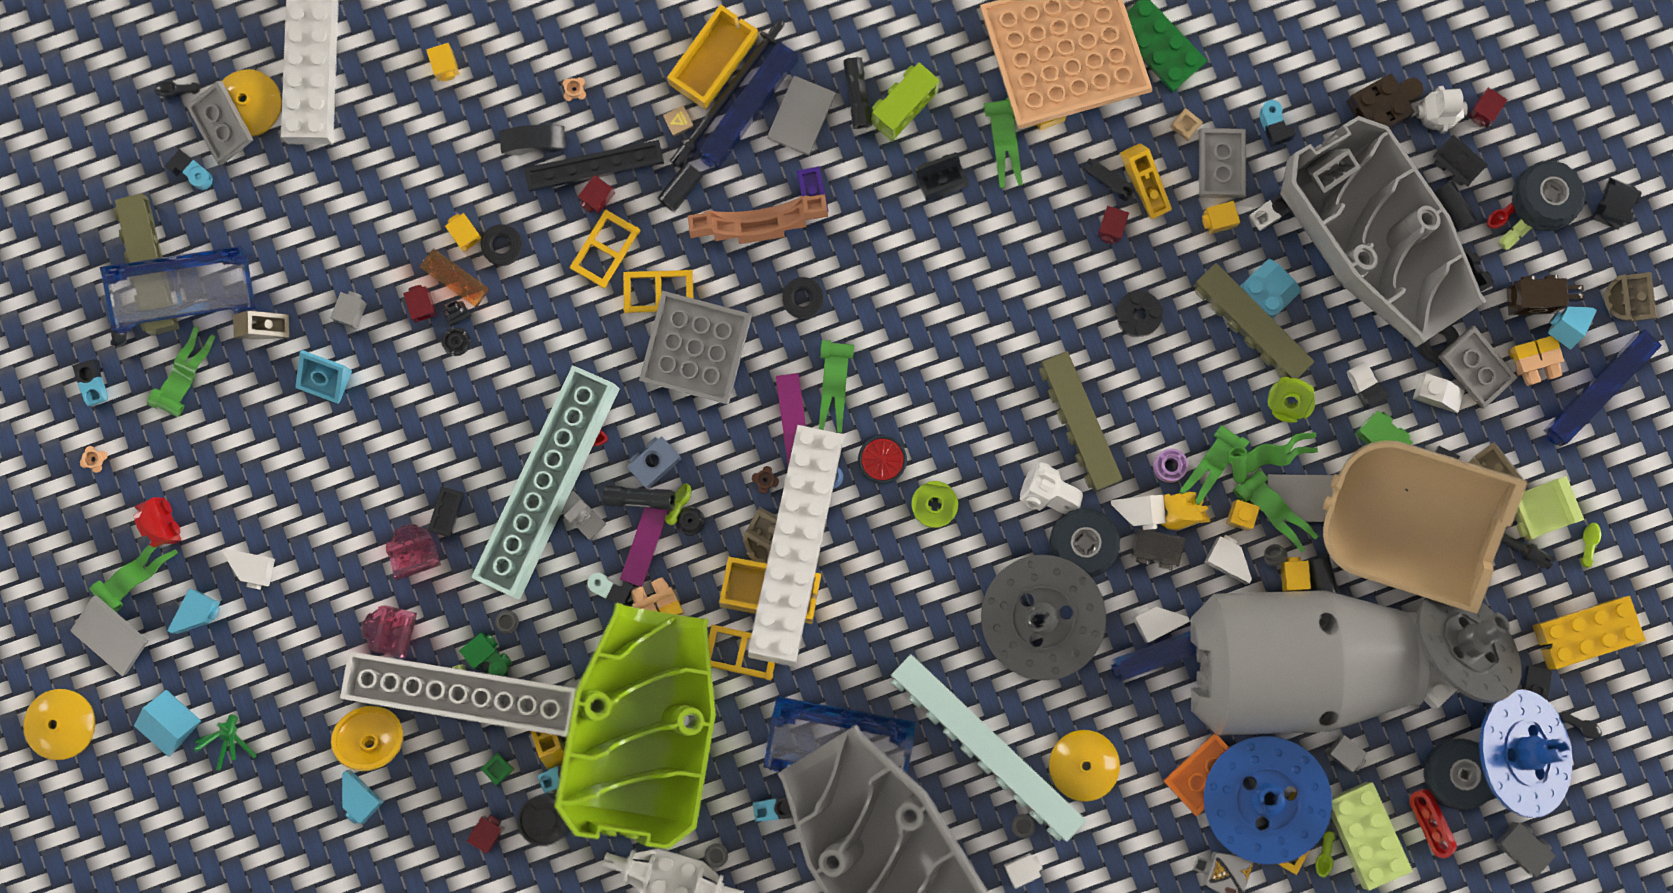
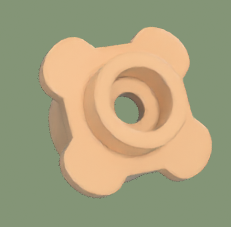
(569, 84)
(87, 456)

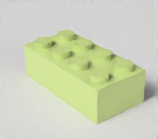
(1368, 836)

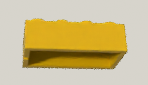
(713, 57)
(744, 584)
(1589, 632)

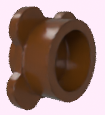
(765, 473)

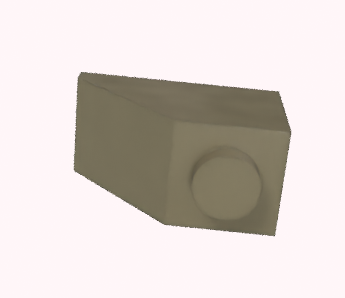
(260, 325)

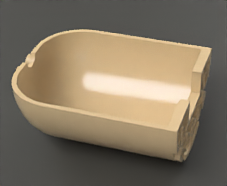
(1423, 540)

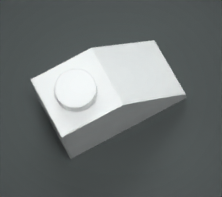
(1438, 393)
(1142, 511)
(1229, 559)
(250, 568)
(1157, 622)

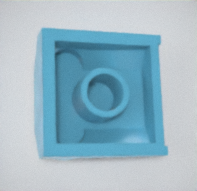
(1271, 288)

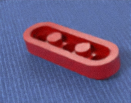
(1434, 833)

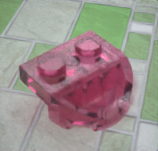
(412, 551)
(389, 630)

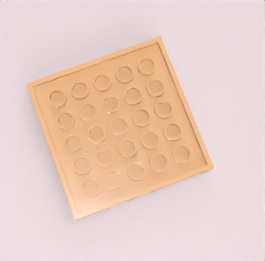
(1064, 56)

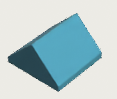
(322, 377)
(166, 722)

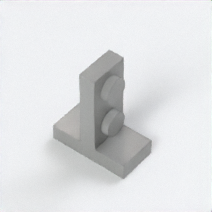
(582, 516)

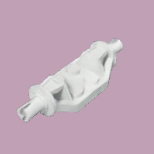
(667, 873)

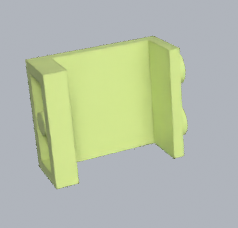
(1547, 509)

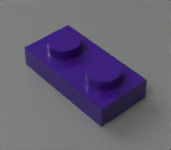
(811, 182)

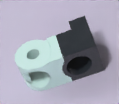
(602, 586)

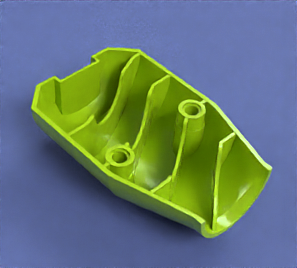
(631, 756)

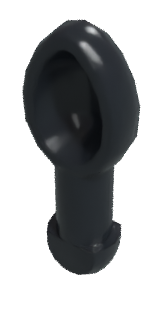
(170, 89)
(1586, 727)

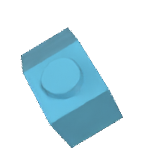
(1571, 325)
(194, 612)
(358, 798)

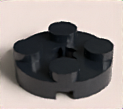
(1140, 327)

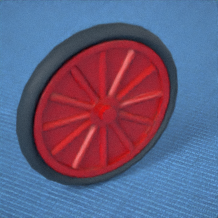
(882, 459)

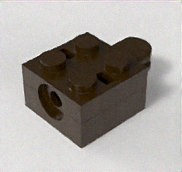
(1386, 100)
(1541, 296)

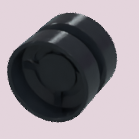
(540, 821)

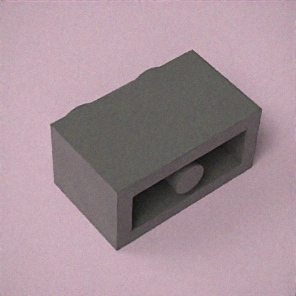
(1525, 849)

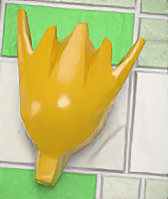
(1183, 511)

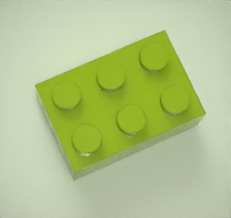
(904, 101)

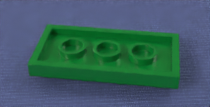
(1163, 45)

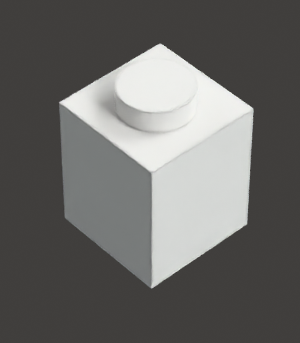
(1023, 870)

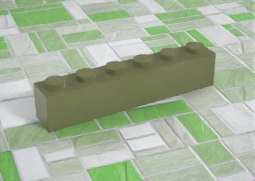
(141, 244)
(1252, 323)
(1080, 421)

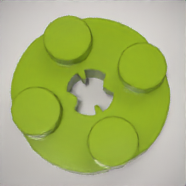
(1295, 388)
(945, 496)

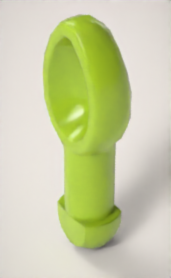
(682, 497)
(1591, 538)
(1324, 861)

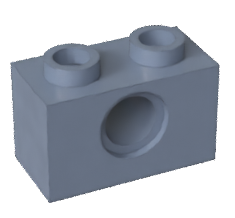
(650, 475)

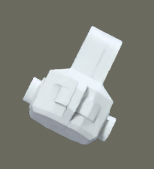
(1442, 109)
(1044, 488)

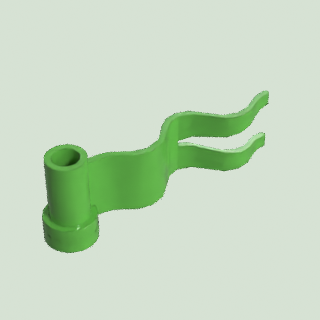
(1004, 138)
(180, 378)
(834, 379)
(1266, 454)
(1214, 461)
(1272, 506)
(128, 577)

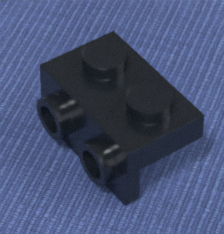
(1459, 160)
(941, 176)

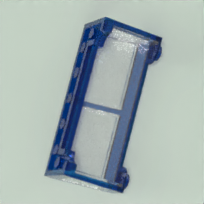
(177, 287)
(805, 726)

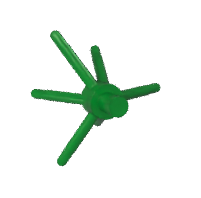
(226, 733)

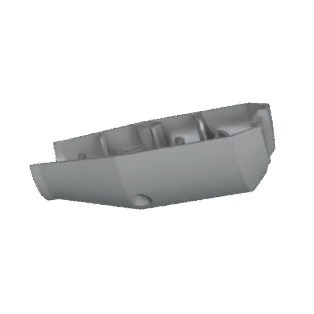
(1384, 232)
(1285, 671)
(871, 824)

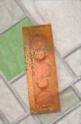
(454, 278)

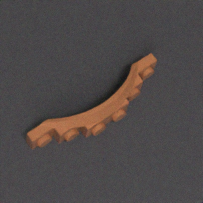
(758, 224)

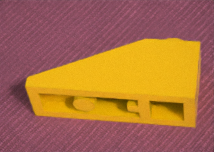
(1146, 180)
(549, 748)

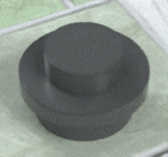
(1275, 555)
(507, 622)
(1023, 826)
(716, 855)

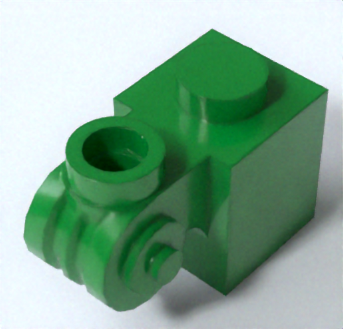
(483, 650)

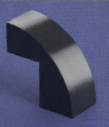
(529, 138)

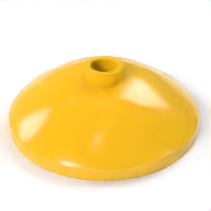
(262, 102)
(367, 727)
(73, 729)
(1067, 762)

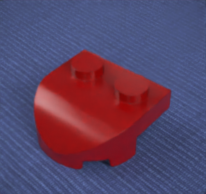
(156, 522)

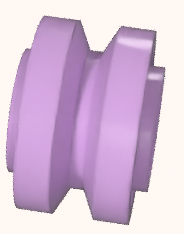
(1165, 475)

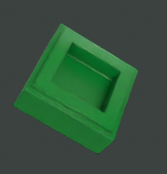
(497, 769)

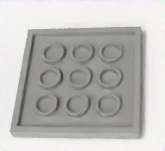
(695, 347)

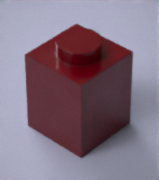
(1487, 108)
(595, 195)
(1112, 225)
(420, 303)
(486, 833)

